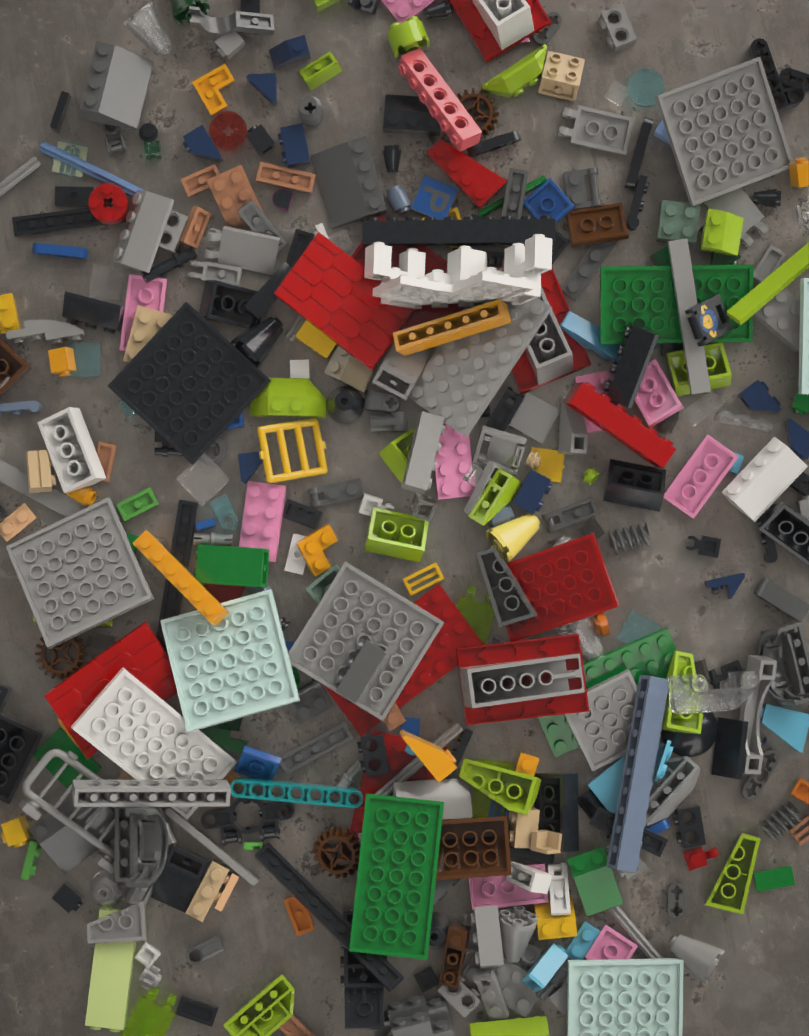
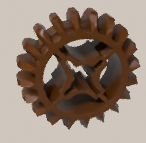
(481, 115)
(55, 661)
(323, 848)

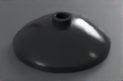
(693, 744)

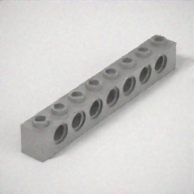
(150, 793)

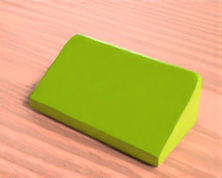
(320, 71)

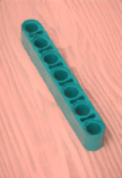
(287, 796)

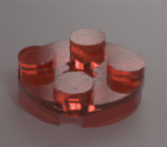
(220, 123)

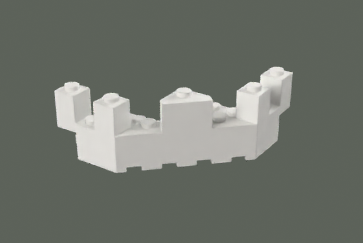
(466, 279)

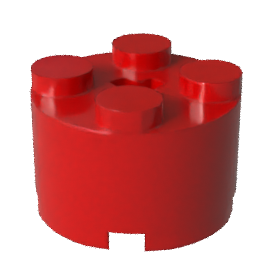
(108, 193)

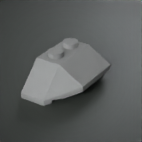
(672, 788)

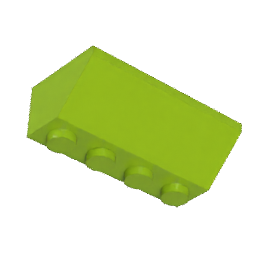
(513, 1027)

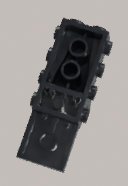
(362, 992)

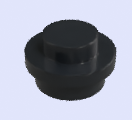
(148, 132)

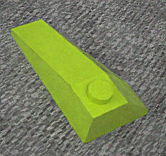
(515, 795)

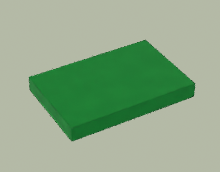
(62, 741)

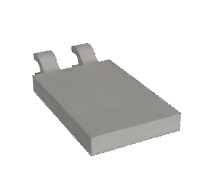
(598, 129)
(741, 205)
(244, 249)

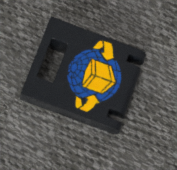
(709, 319)

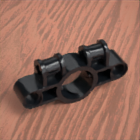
(226, 821)

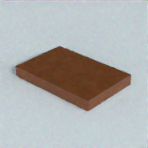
(597, 225)

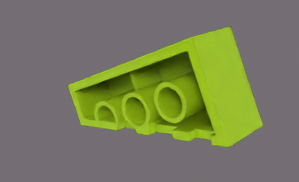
(735, 878)

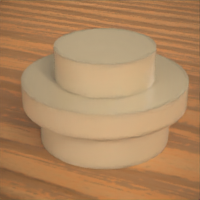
(533, 460)

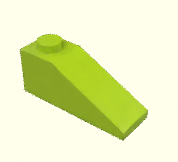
(495, 497)

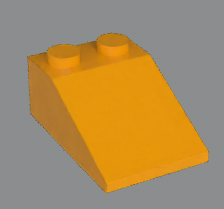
(435, 759)

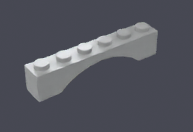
(751, 711)

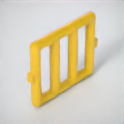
(297, 426)

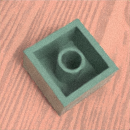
(677, 221)

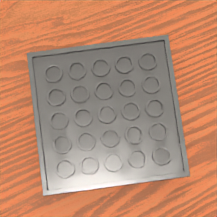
(724, 131)
(79, 573)
(359, 610)

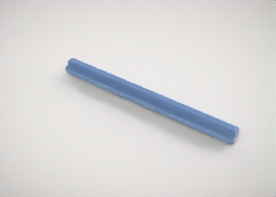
(92, 170)

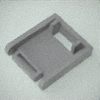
(503, 449)

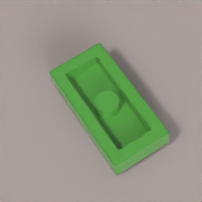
(137, 504)
(30, 868)

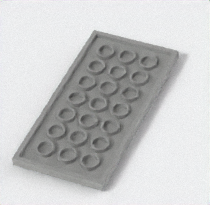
(471, 370)

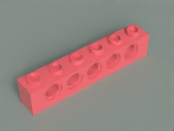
(439, 99)

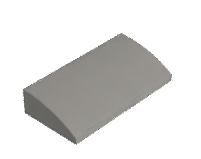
(453, 792)

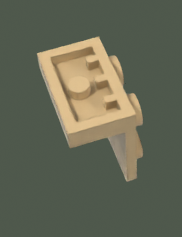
(561, 76)

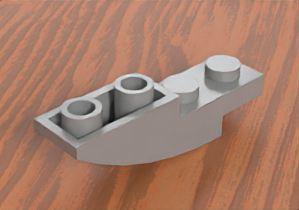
(53, 330)

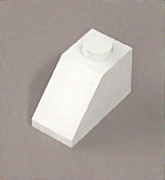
(529, 878)

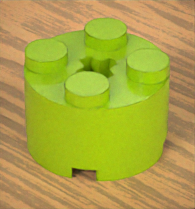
(407, 36)

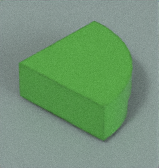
(250, 845)

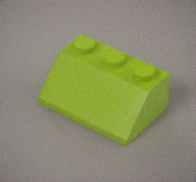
(717, 367)
(396, 535)

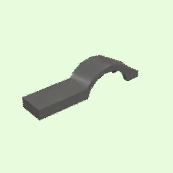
(237, 21)

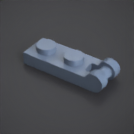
(17, 407)

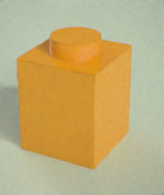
(799, 172)
(62, 361)
(526, 764)

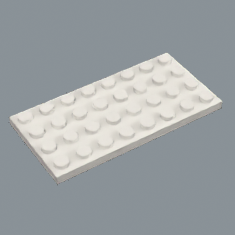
(149, 736)

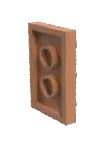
(231, 192)

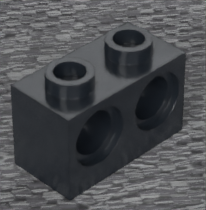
(378, 754)
(694, 825)

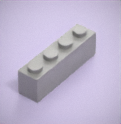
(422, 453)

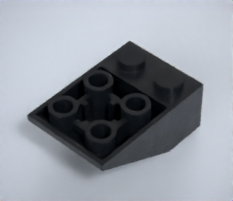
(179, 878)

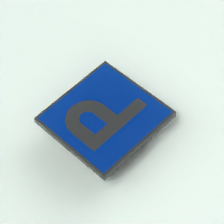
(434, 198)

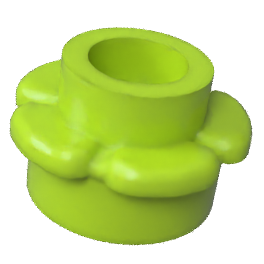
(590, 476)

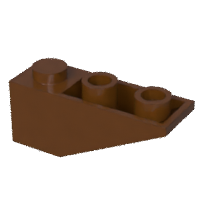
(454, 954)

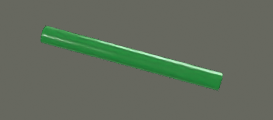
(499, 203)

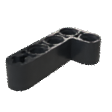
(772, 75)

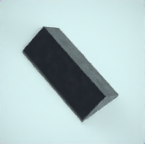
(787, 529)

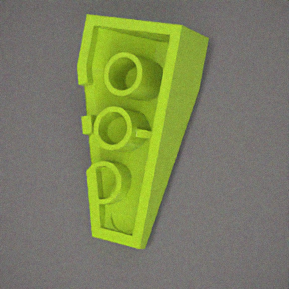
(681, 664)

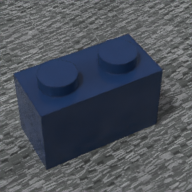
(295, 145)
(532, 491)

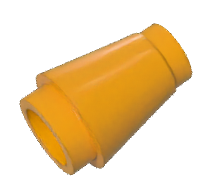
(84, 496)

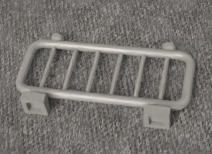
(36, 801)

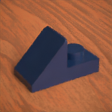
(731, 583)

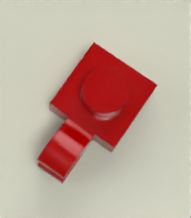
(697, 857)

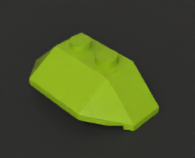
(518, 76)
(289, 399)
(264, 1011)

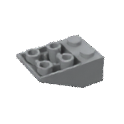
(400, 373)

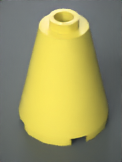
(513, 535)

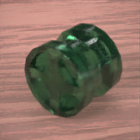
(152, 150)

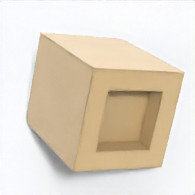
(546, 841)

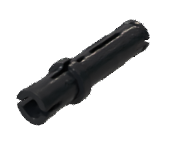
(175, 261)

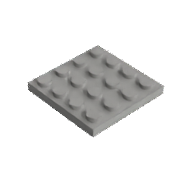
(607, 725)

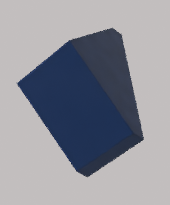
(265, 84)
(248, 465)

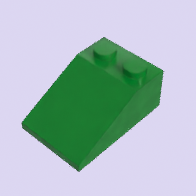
(594, 881)

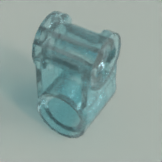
(223, 509)

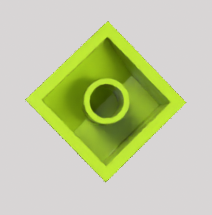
(721, 232)
(397, 453)

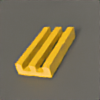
(438, 571)

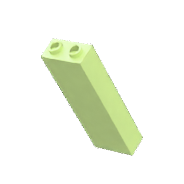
(110, 983)

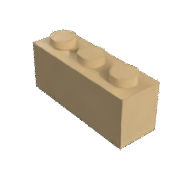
(208, 890)

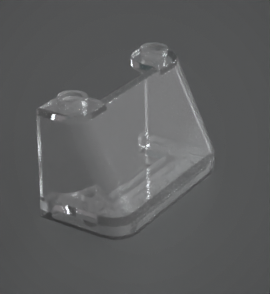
(691, 694)

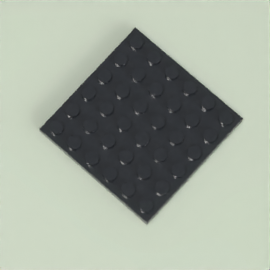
(189, 383)

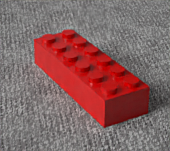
(619, 425)

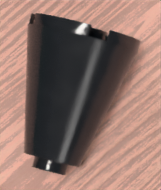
(259, 340)
(345, 413)
(440, 926)

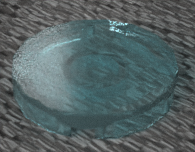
(645, 86)

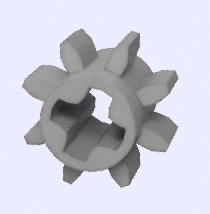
(150, 977)

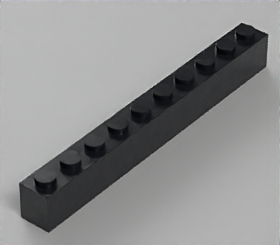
(455, 232)

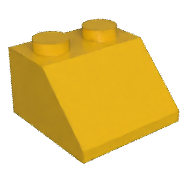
(554, 926)

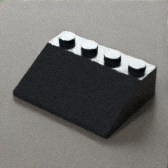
(17, 747)

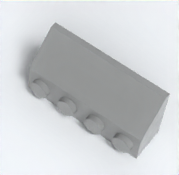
(142, 231)

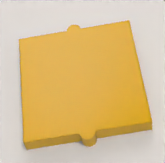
(551, 464)

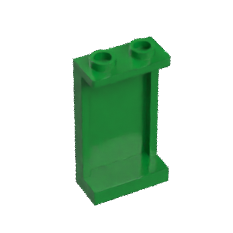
(232, 565)

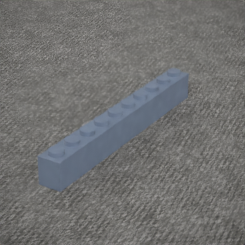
(638, 774)

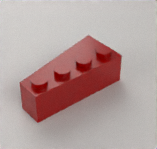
(472, 178)

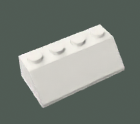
(71, 450)
(764, 479)

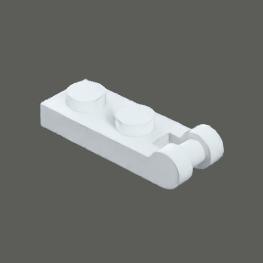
(559, 889)

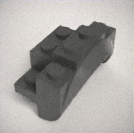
(413, 1018)

